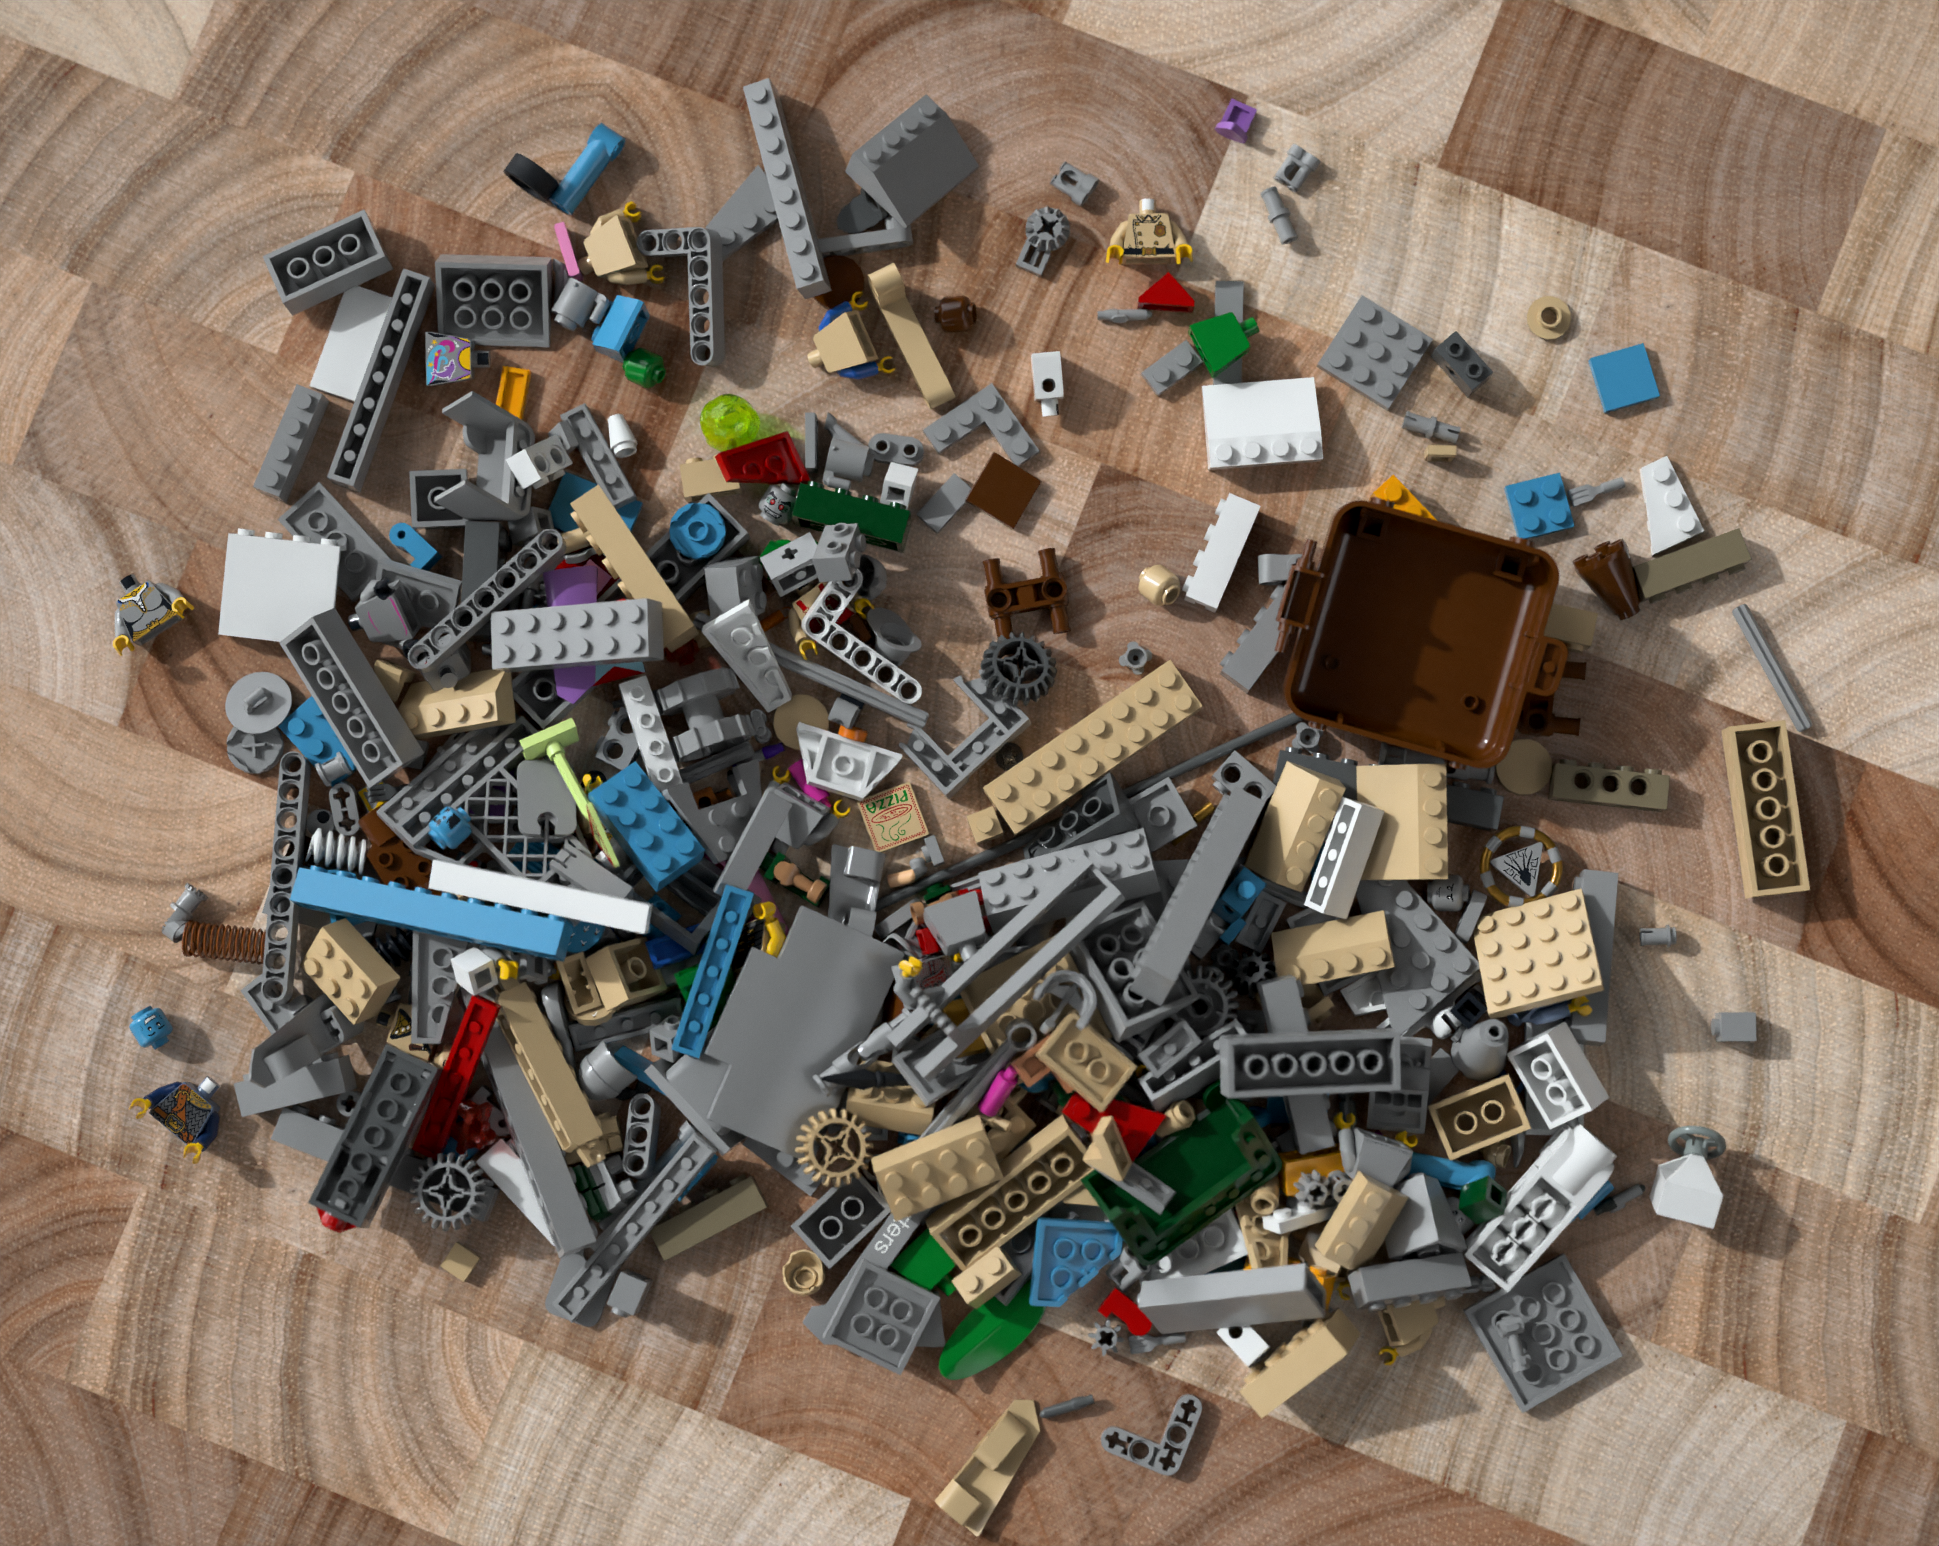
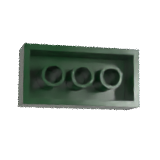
(880, 523)

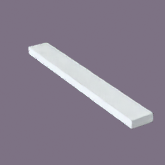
(540, 896)

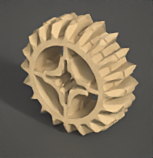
(842, 1136)

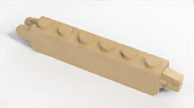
(547, 1071)

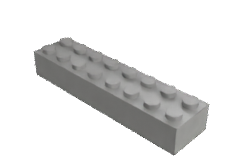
(1195, 895)

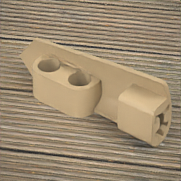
(995, 1460)

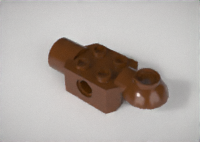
(393, 858)

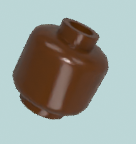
(955, 314)

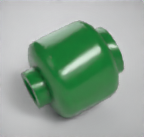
(644, 368)

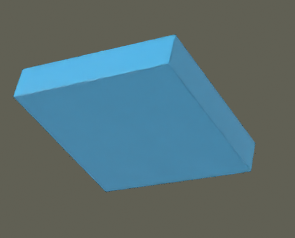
(1624, 378)

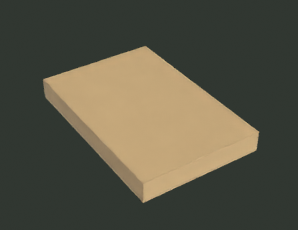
(1086, 1061)

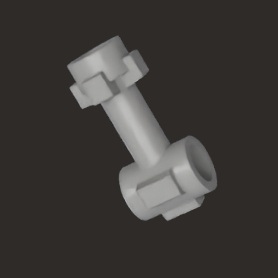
(1510, 1328)

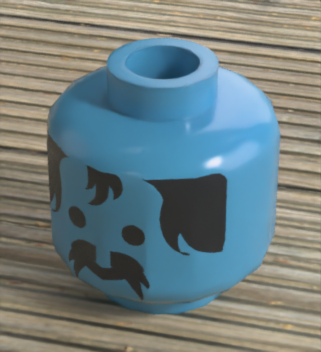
(450, 827)

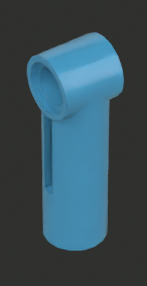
(601, 148)
(1450, 1172)

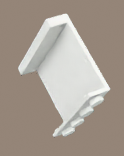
(276, 583)

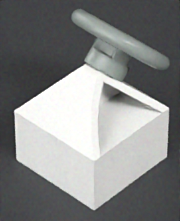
(1685, 1185)

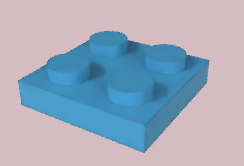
(1539, 506)

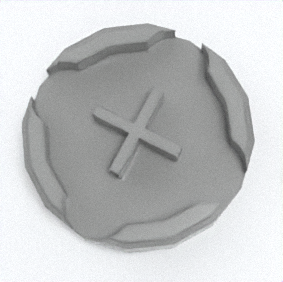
(255, 751)

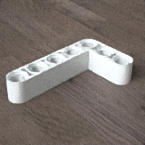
(852, 644)

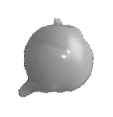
(873, 575)

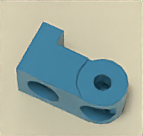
(408, 540)

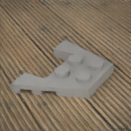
(721, 824)

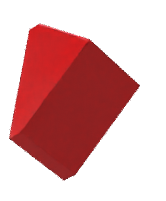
(1166, 296)

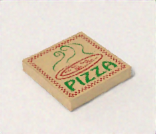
(893, 817)

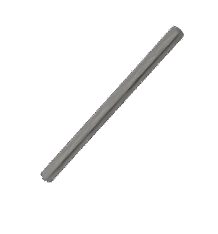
(840, 682)

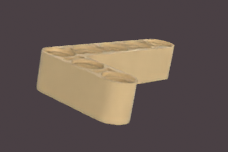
(909, 336)

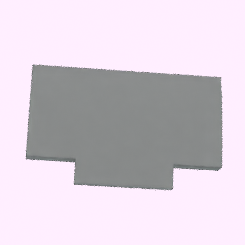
(792, 1022)

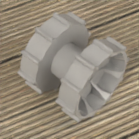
(699, 701)

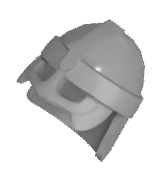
(602, 1074)

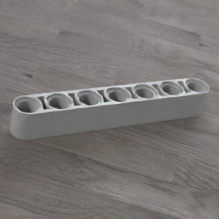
(480, 614)

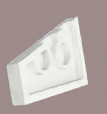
(1667, 506)

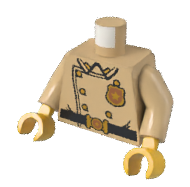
(1148, 239)

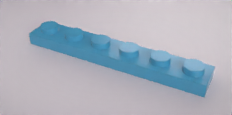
(712, 971)

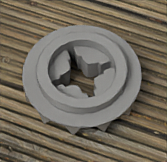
(1044, 241)

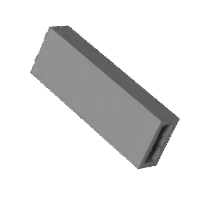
(1232, 1299)

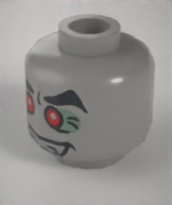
(778, 504)

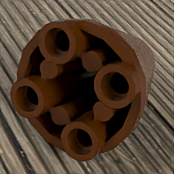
(1611, 577)

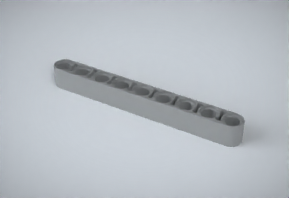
(280, 865)

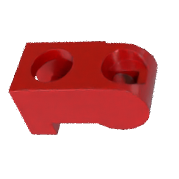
(1127, 1311)

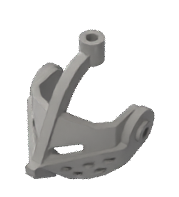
(1068, 994)

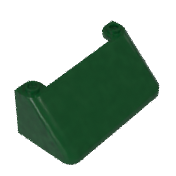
(1207, 1165)

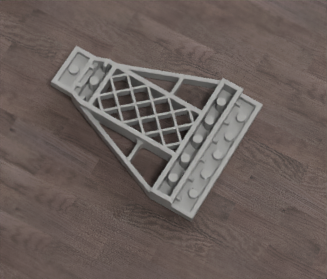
(460, 780)

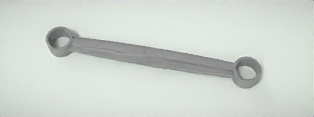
(980, 1081)

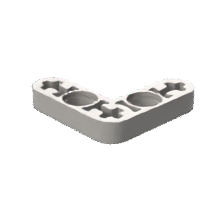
(1157, 1450)

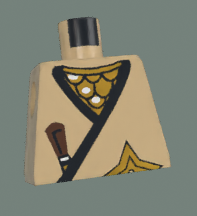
(400, 1032)

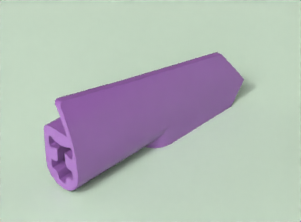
(565, 588)

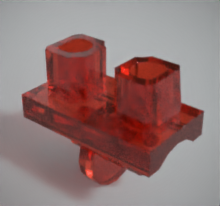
(475, 1129)

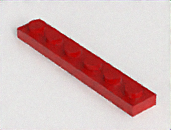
(456, 1076)

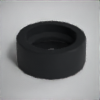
(531, 177)

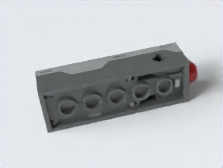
(374, 1140)

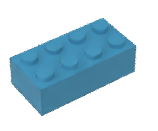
(646, 826)

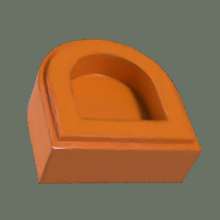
(854, 733)

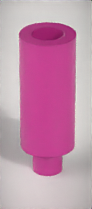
(798, 774)
(998, 1091)

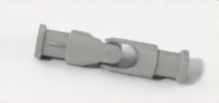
(1410, 756)
(869, 1049)

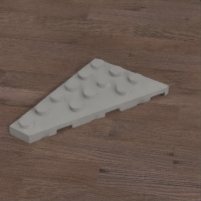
(1425, 952)

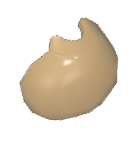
(804, 1273)

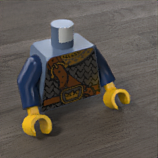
(185, 1112)

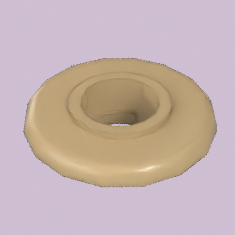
(1544, 330)

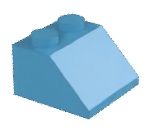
(621, 327)

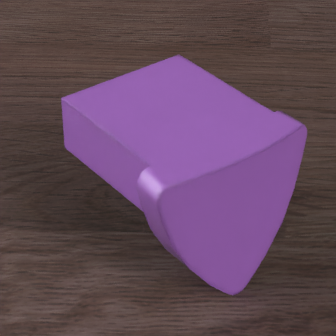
(1236, 121)

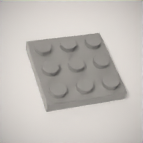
(1374, 352)
(881, 1316)

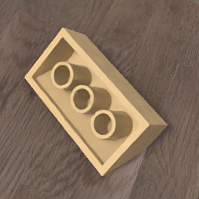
(474, 703)
(1294, 826)
(1334, 948)

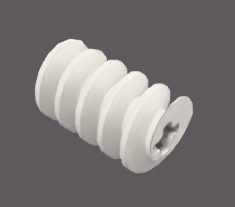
(337, 850)

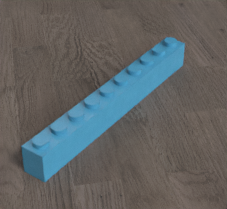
(431, 913)

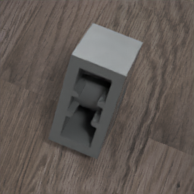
(1461, 364)

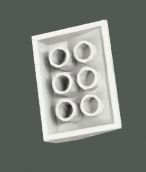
(1262, 423)

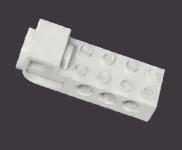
(1541, 1204)

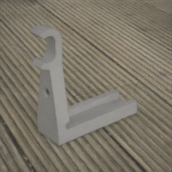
(591, 877)

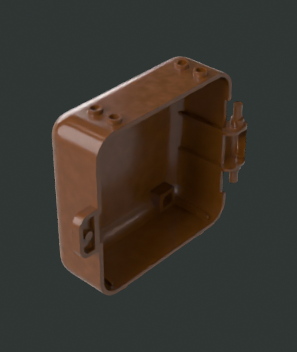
(1419, 633)

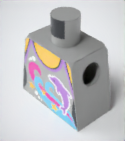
(452, 359)

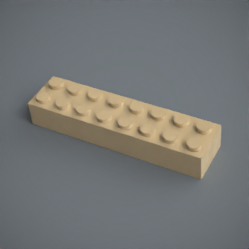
(1092, 748)

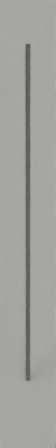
(1026, 837)

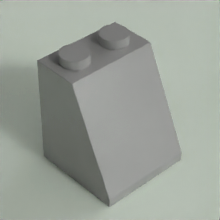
(1425, 1222)

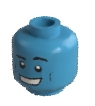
(150, 1027)

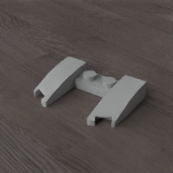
(952, 771)

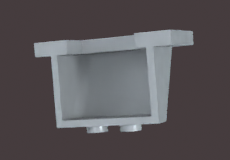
(692, 1088)

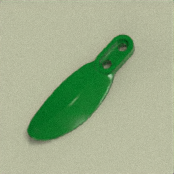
(989, 1335)

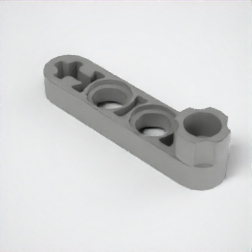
(892, 238)

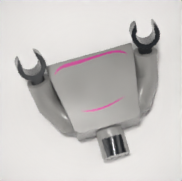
(386, 615)

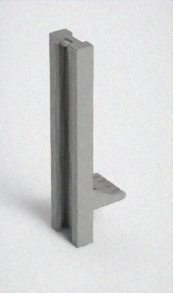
(937, 998)

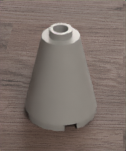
(1481, 1050)

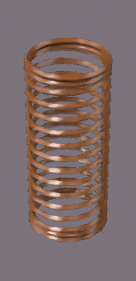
(195, 942)

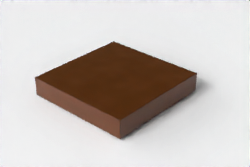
(1003, 490)

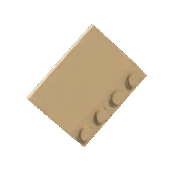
(1414, 824)

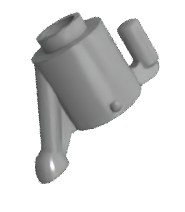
(575, 300)
(845, 458)

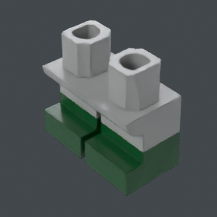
(600, 1187)

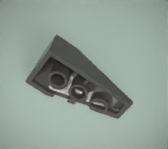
(1096, 815)

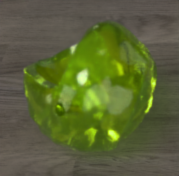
(729, 422)

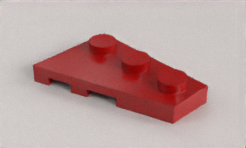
(764, 462)
(1133, 1122)

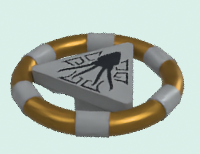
(1520, 866)

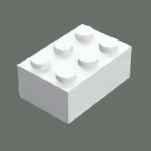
(1557, 1075)

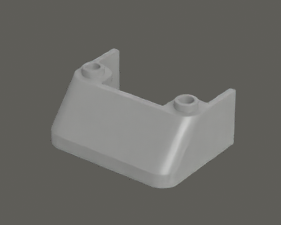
(495, 437)

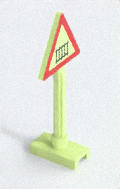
(551, 743)

